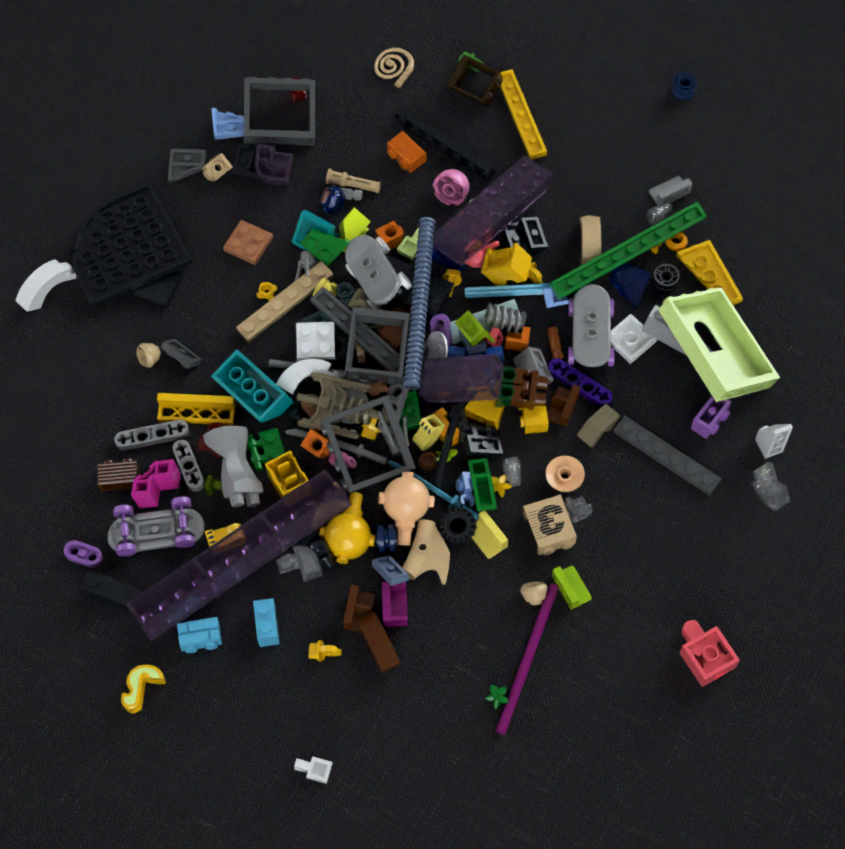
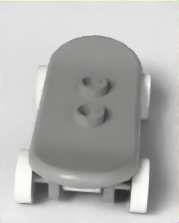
(373, 270)

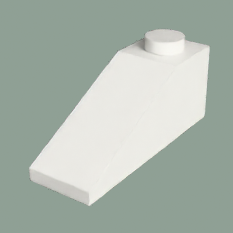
(773, 439)

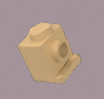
(209, 168)

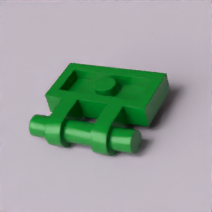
(271, 444)

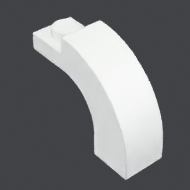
(41, 282)
(302, 369)

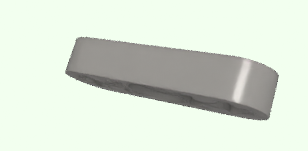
(188, 458)

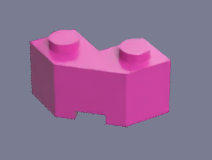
(160, 476)

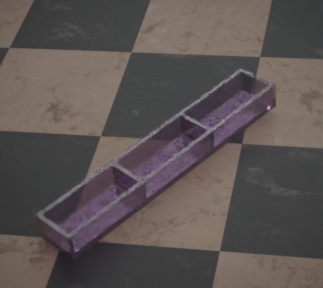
(238, 554)

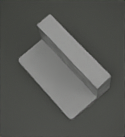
(671, 190)
(531, 360)

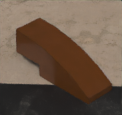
(378, 642)

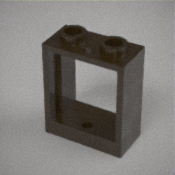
(460, 73)

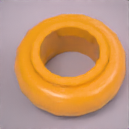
(677, 247)

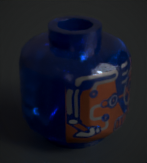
(332, 199)

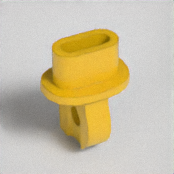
(534, 274)
(454, 277)
(370, 431)
(319, 651)

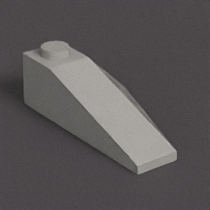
(658, 328)

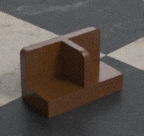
(563, 405)
(358, 605)

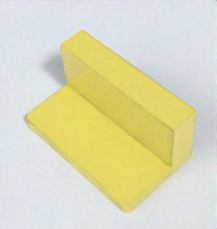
(489, 536)

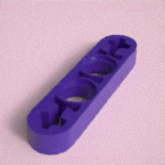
(581, 381)

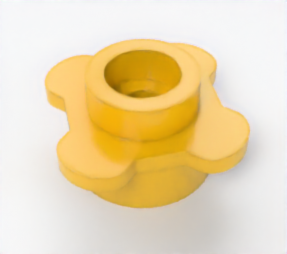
(266, 286)

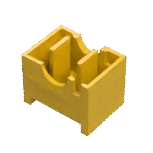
(506, 264)
(285, 474)

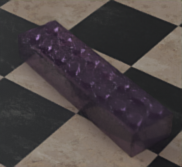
(492, 210)

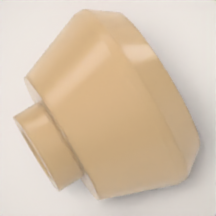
(148, 354)
(534, 592)

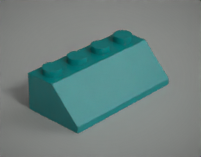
(251, 387)

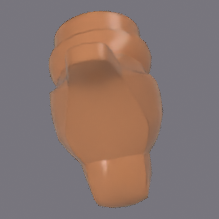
(378, 387)

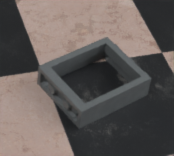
(383, 318)

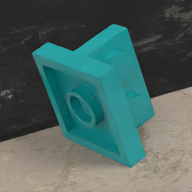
(306, 223)

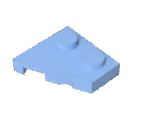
(227, 125)

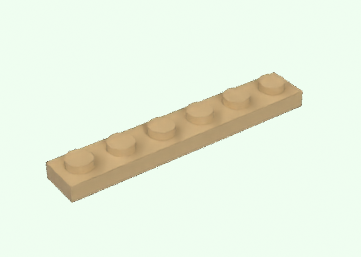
(283, 302)

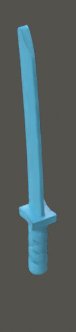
(453, 501)

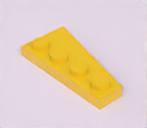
(709, 269)

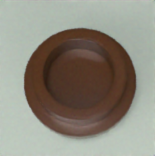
(427, 461)

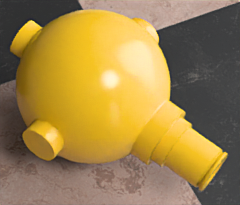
(348, 532)

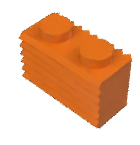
(406, 152)

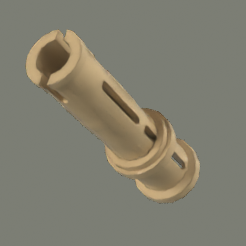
(344, 180)

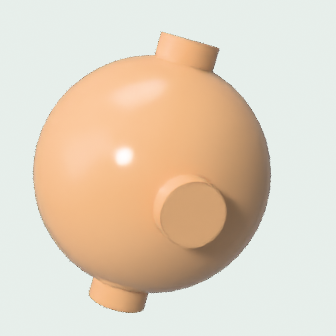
(406, 502)

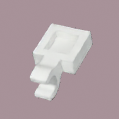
(317, 769)

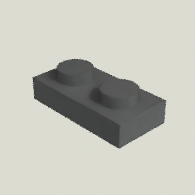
(181, 353)

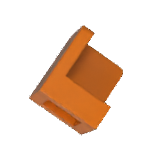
(518, 341)

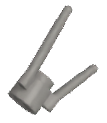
(307, 262)
(389, 439)

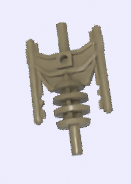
(335, 400)

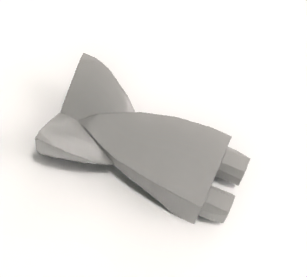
(236, 473)

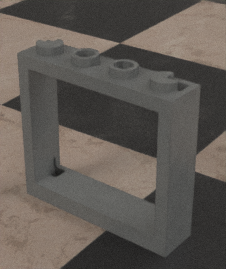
(279, 136)
(397, 432)

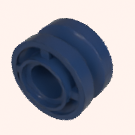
(684, 86)
(386, 538)

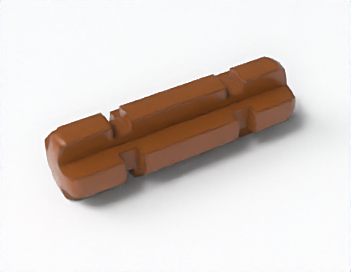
(555, 344)

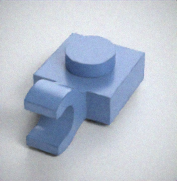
(465, 488)

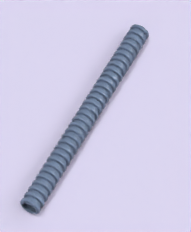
(419, 304)

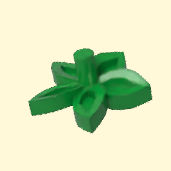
(497, 696)

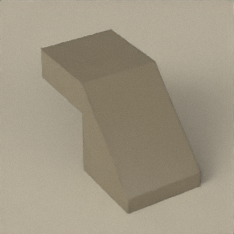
(597, 424)

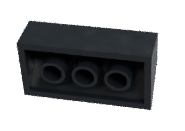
(438, 290)

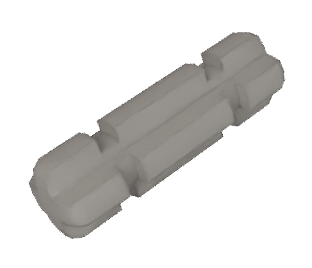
(349, 194)

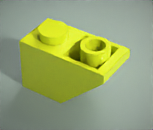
(353, 225)

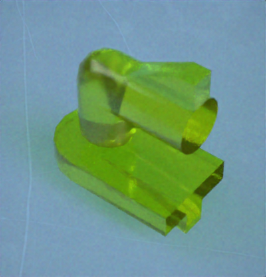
(212, 484)

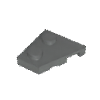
(185, 163)

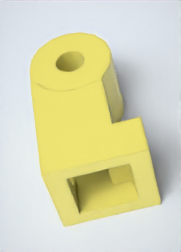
(427, 433)

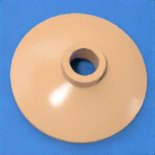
(565, 466)

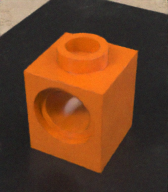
(390, 229)
(309, 444)

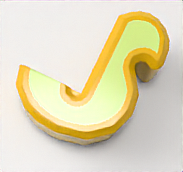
(136, 683)

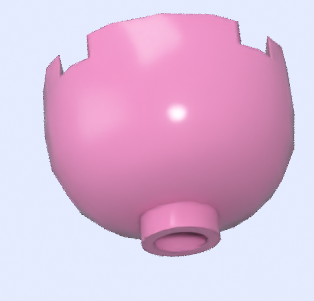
(451, 187)

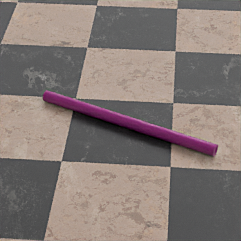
(527, 659)

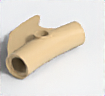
(428, 552)

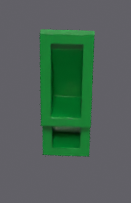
(482, 484)

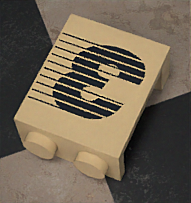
(550, 525)

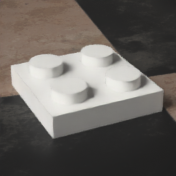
(315, 340)
(630, 340)

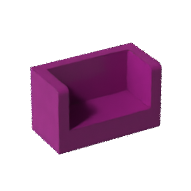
(394, 604)

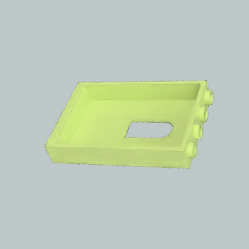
(740, 364)

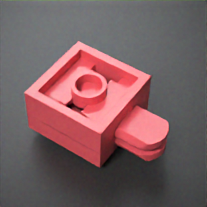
(707, 653)

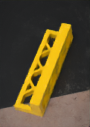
(194, 403)

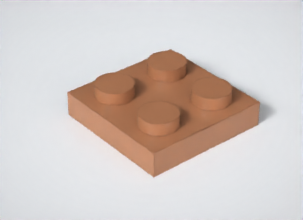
(248, 242)

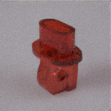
(298, 95)

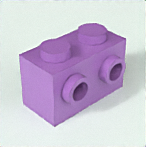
(710, 416)

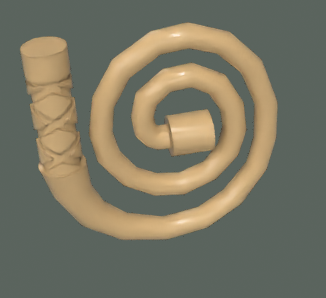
(391, 63)

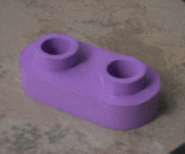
(445, 329)
(84, 554)

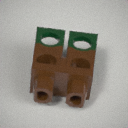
(520, 387)

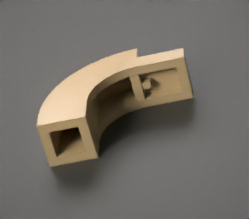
(590, 238)

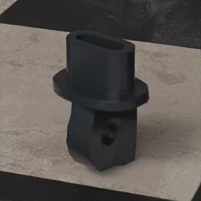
(323, 552)

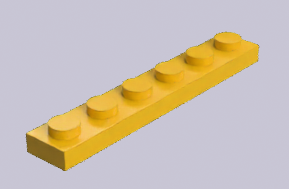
(522, 116)

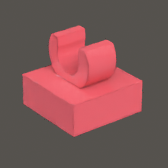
(498, 337)

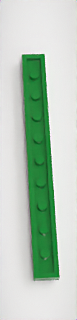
(627, 250)

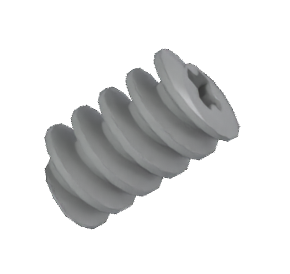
(505, 317)

